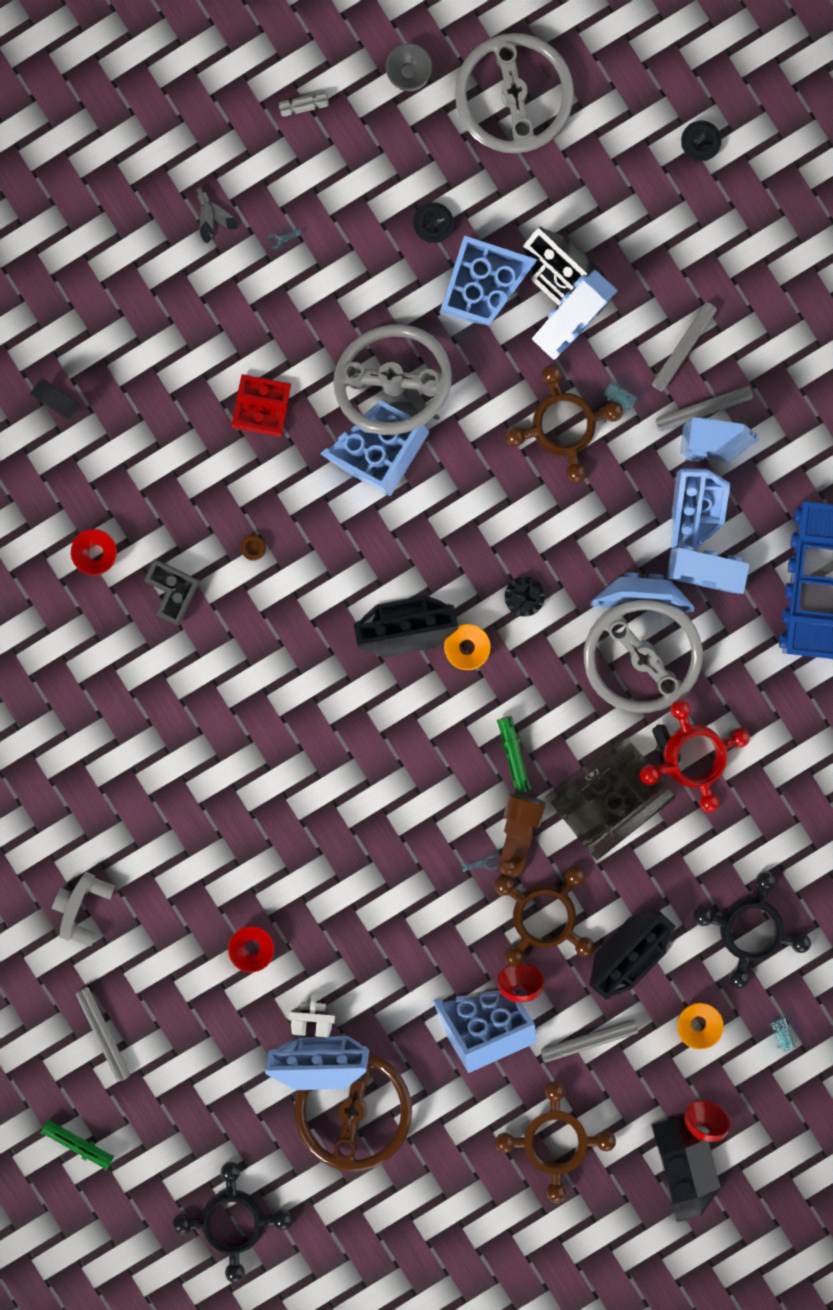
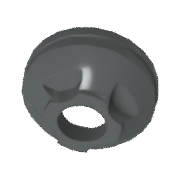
(404, 55)

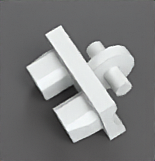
(300, 1020)

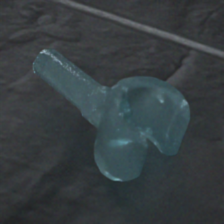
(283, 238)
(480, 864)

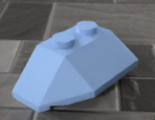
(697, 507)
(633, 587)
(318, 1062)

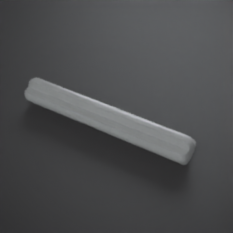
(684, 346)
(704, 408)
(102, 1034)
(589, 1041)

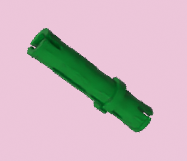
(512, 749)
(77, 1144)

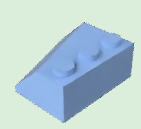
(483, 281)
(715, 440)
(377, 457)
(485, 1027)

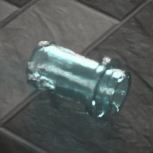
(620, 395)
(783, 1034)

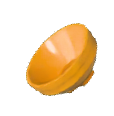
(480, 653)
(708, 1035)

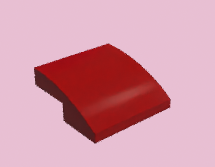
(261, 405)

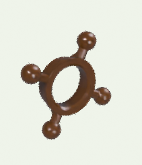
(576, 472)
(515, 955)
(555, 1191)

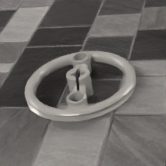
(503, 43)
(392, 379)
(670, 694)

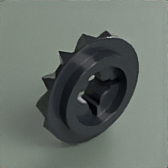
(711, 135)
(439, 212)
(513, 600)

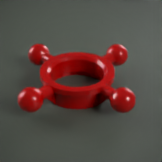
(680, 710)

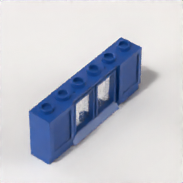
(810, 589)

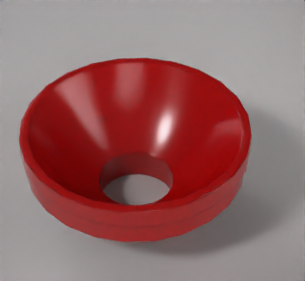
(82, 545)
(244, 960)
(522, 977)
(710, 1116)

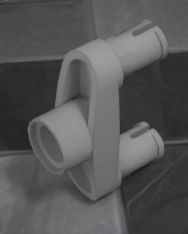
(70, 902)

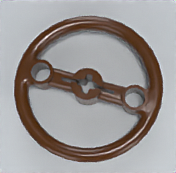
(348, 1162)

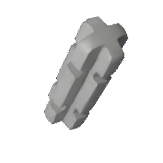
(303, 104)

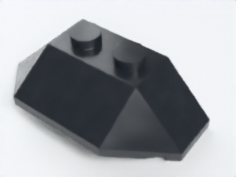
(557, 264)
(405, 626)
(630, 953)
(686, 1168)

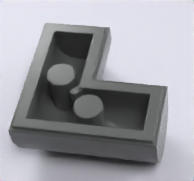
(178, 588)

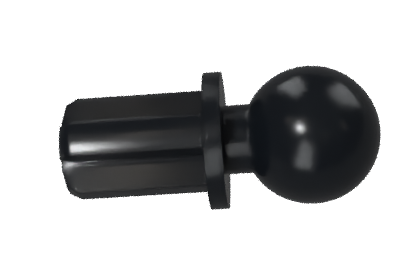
(662, 736)

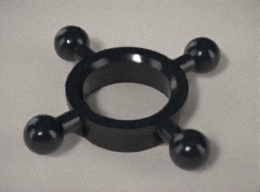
(765, 882)
(230, 1173)

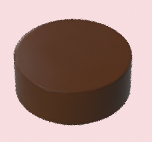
(253, 547)

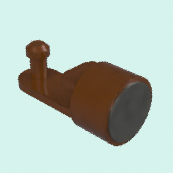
(522, 816)

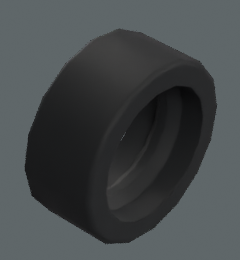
(55, 399)

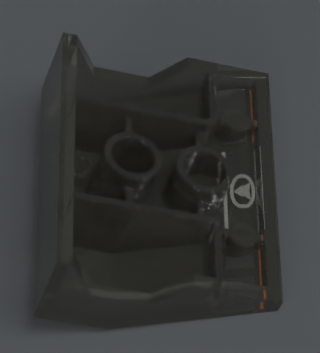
(608, 798)

